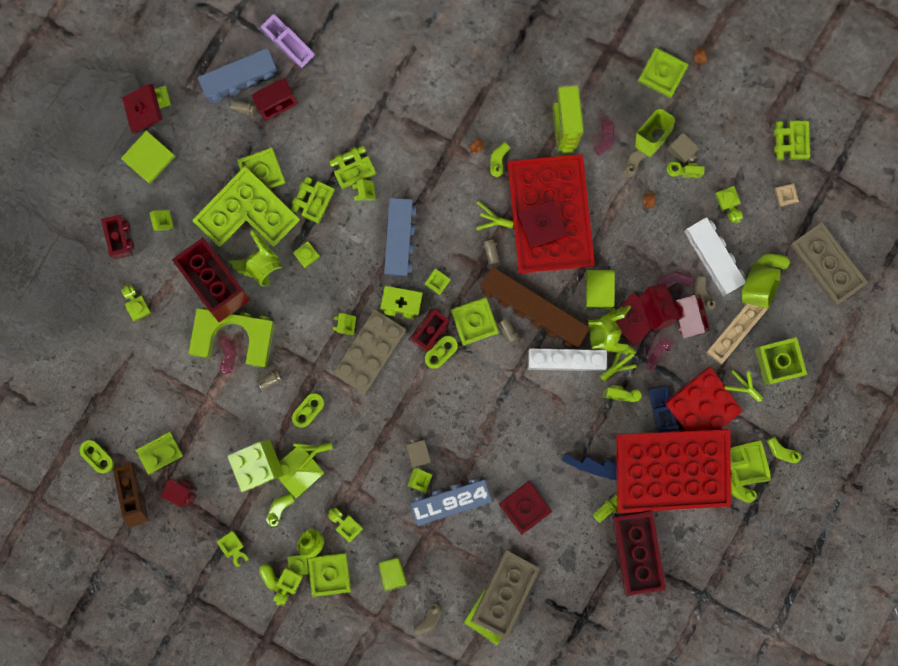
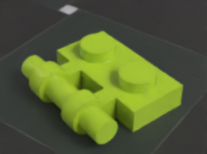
(798, 140)
(355, 171)
(317, 202)
(617, 393)

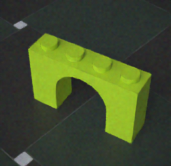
(567, 119)
(259, 332)

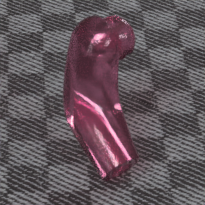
(607, 141)
(675, 278)
(656, 353)
(229, 355)

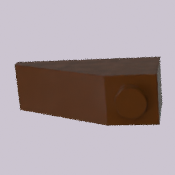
(130, 495)

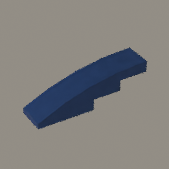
(662, 416)
(606, 470)

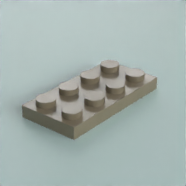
(829, 264)
(370, 351)
(505, 594)

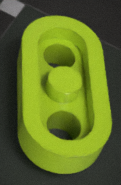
(440, 352)
(308, 410)
(96, 458)

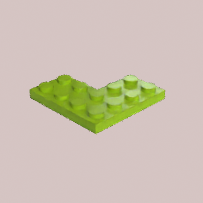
(246, 200)

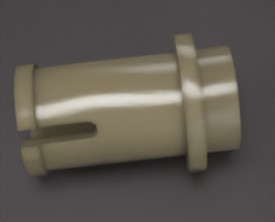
(243, 107)
(491, 251)
(508, 331)
(269, 380)

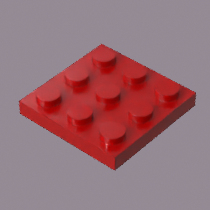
(703, 403)

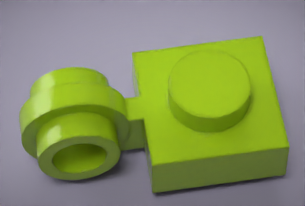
(693, 170)
(728, 200)
(137, 306)
(348, 528)
(288, 582)

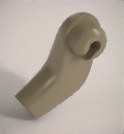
(632, 163)
(700, 288)
(431, 620)

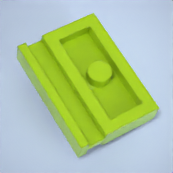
(159, 453)

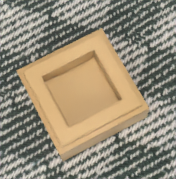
(786, 195)

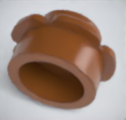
(700, 56)
(477, 146)
(649, 200)

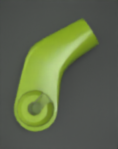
(496, 166)
(774, 260)
(782, 453)
(743, 493)
(277, 507)
(269, 577)

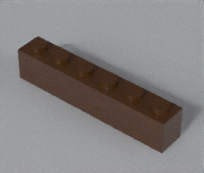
(534, 308)

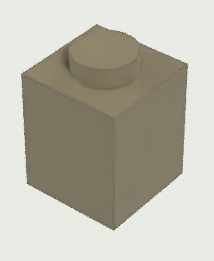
(683, 149)
(418, 452)

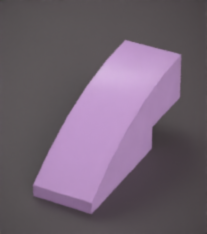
(286, 41)

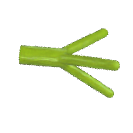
(497, 220)
(617, 367)
(748, 387)
(316, 449)

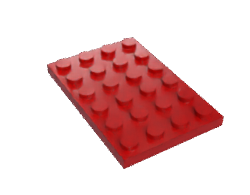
(559, 180)
(673, 470)

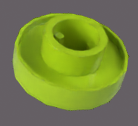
(310, 543)

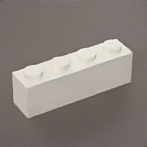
(715, 256)
(567, 360)

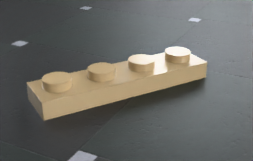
(735, 332)

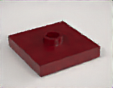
(142, 108)
(542, 224)
(636, 322)
(525, 507)

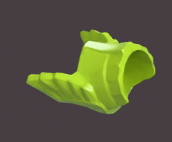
(259, 263)
(606, 332)

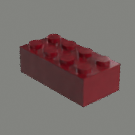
(210, 280)
(638, 553)

